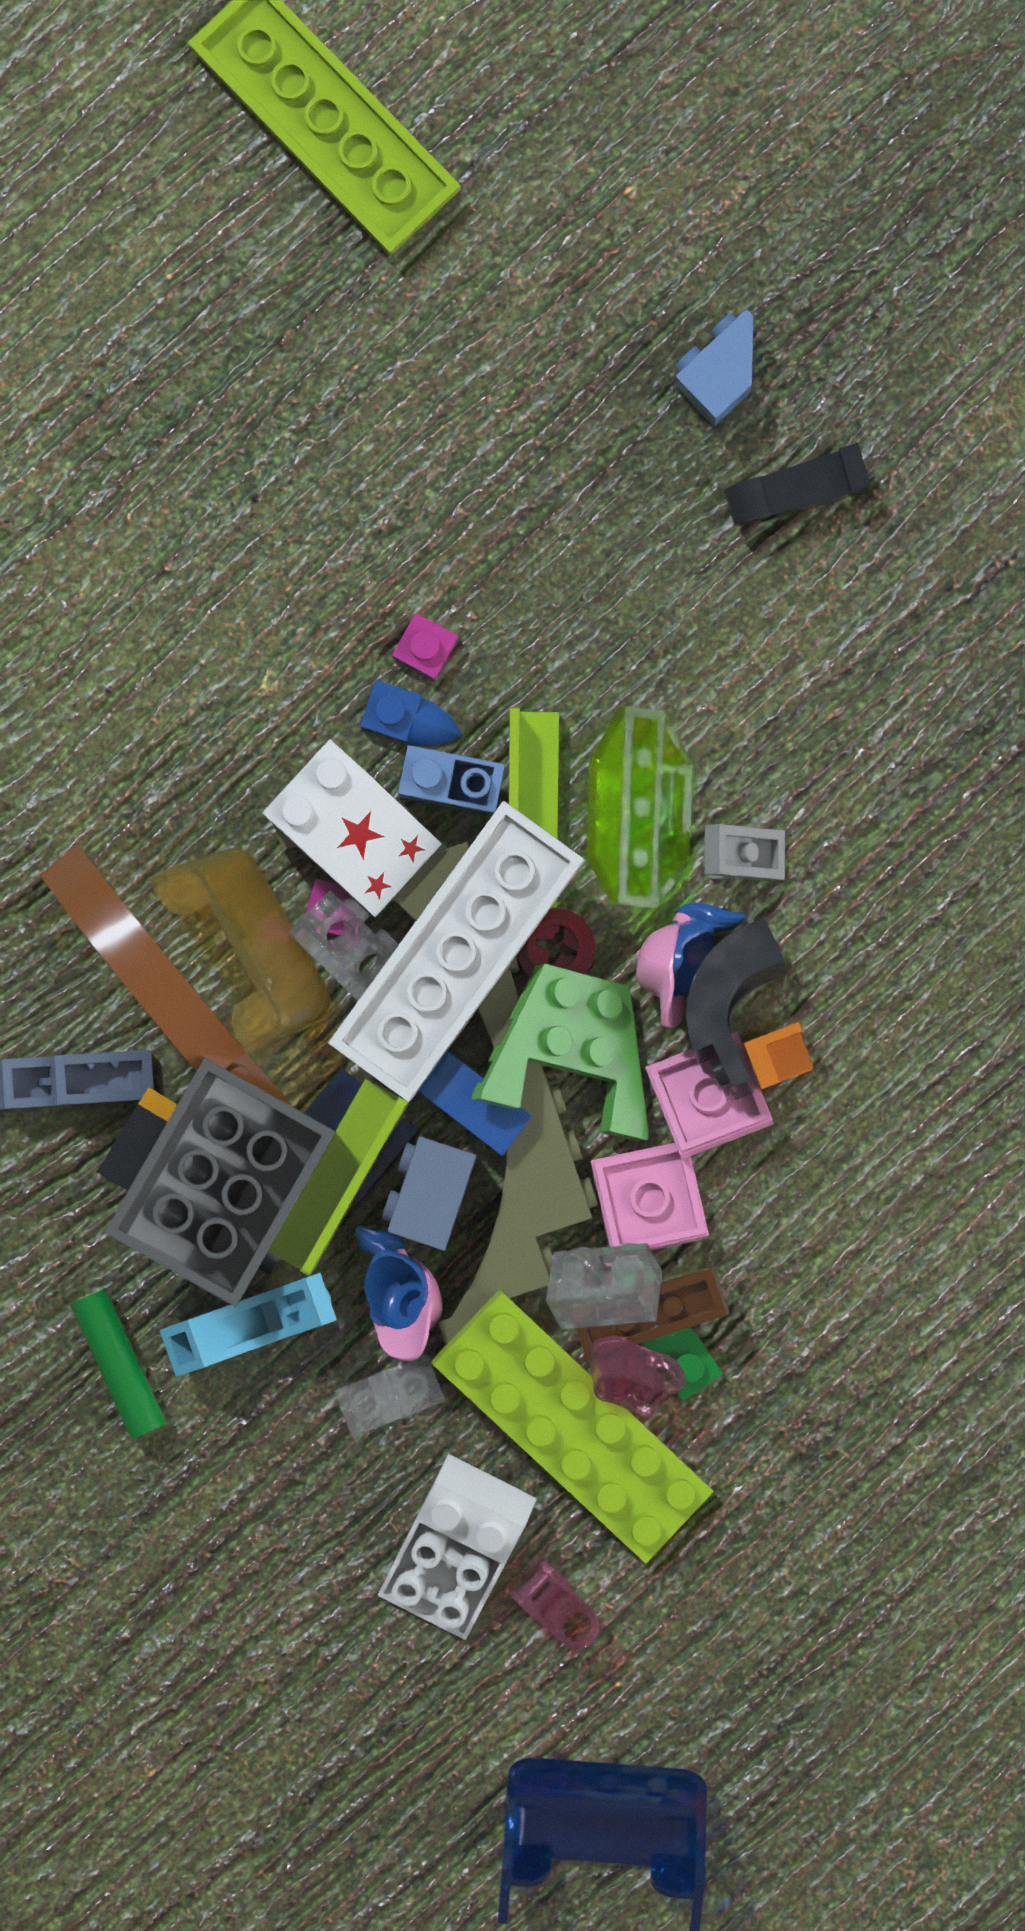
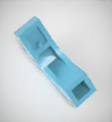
(248, 1325)

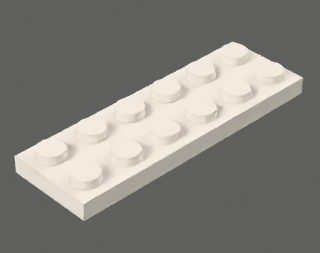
(456, 951)

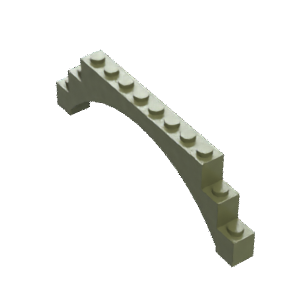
(540, 1175)

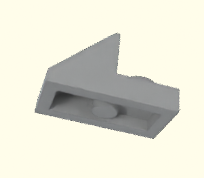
(744, 853)

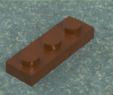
(681, 1304)

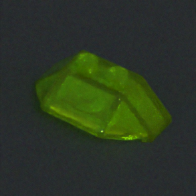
(639, 808)

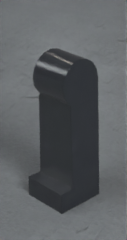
(799, 487)

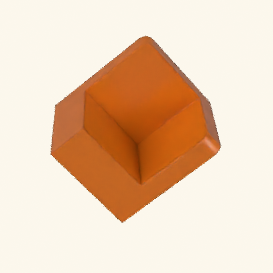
(778, 1055)

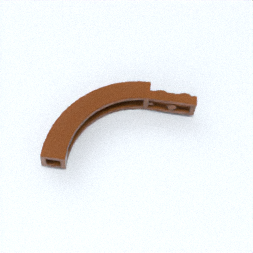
(147, 969)

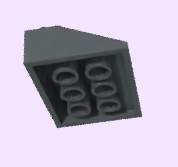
(220, 1182)

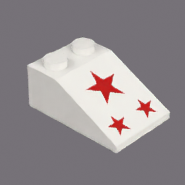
(352, 828)

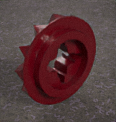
(576, 936)

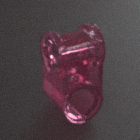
(633, 1375)
(555, 1604)

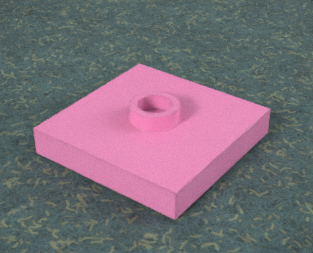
(697, 1108)
(649, 1198)

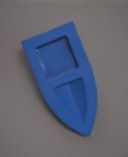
(407, 717)

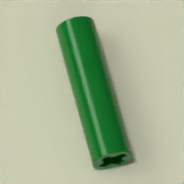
(118, 1363)

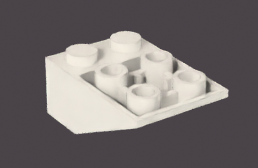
(457, 1547)

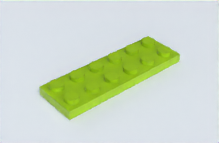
(325, 118)
(582, 1442)

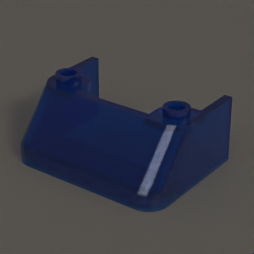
(605, 1817)

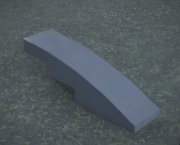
(75, 1079)

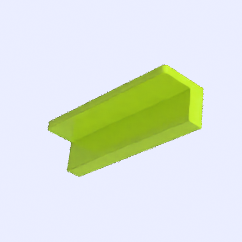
(535, 767)
(338, 1176)

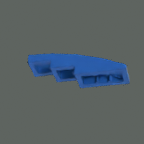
(451, 1089)

